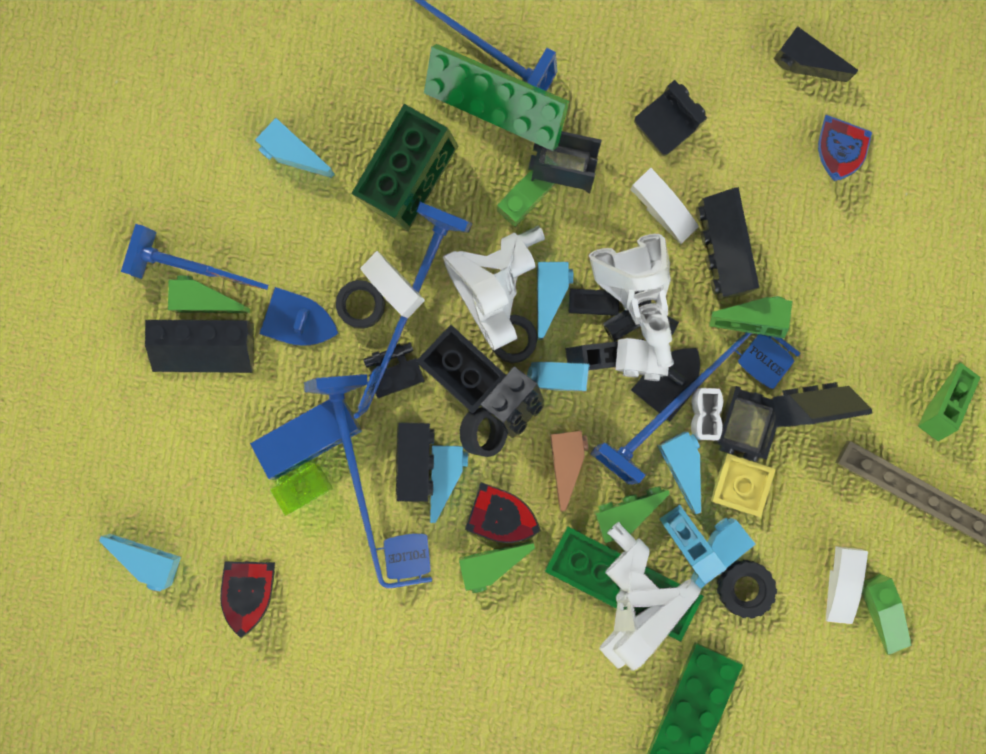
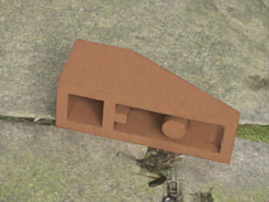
(567, 459)

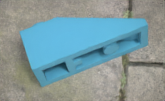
(287, 149)
(552, 285)
(559, 376)
(684, 463)
(446, 472)
(728, 542)
(692, 544)
(144, 562)

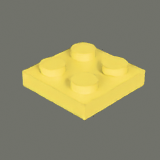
(743, 485)

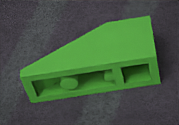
(523, 199)
(193, 297)
(761, 316)
(950, 403)
(488, 566)
(886, 612)

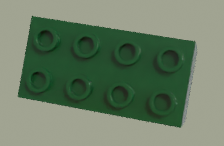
(405, 167)

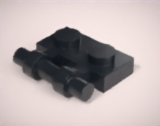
(399, 376)

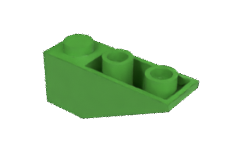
(629, 512)

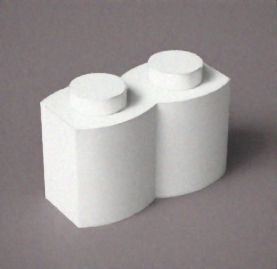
(638, 358)
(707, 406)

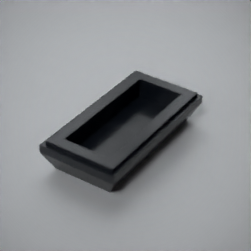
(592, 302)

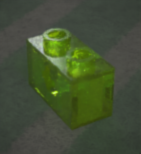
(287, 495)

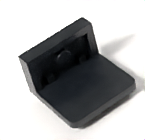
(670, 118)
(514, 402)

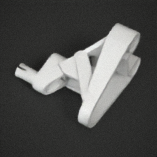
(640, 270)
(490, 295)
(640, 635)

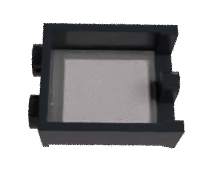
(569, 164)
(747, 424)

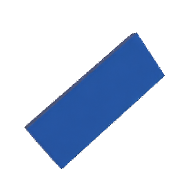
(302, 439)

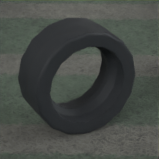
(353, 286)
(532, 341)
(469, 429)

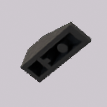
(809, 57)
(596, 355)

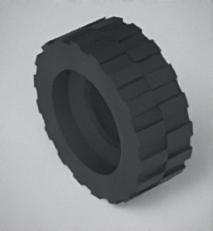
(760, 603)

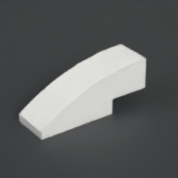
(664, 205)
(392, 285)
(845, 584)

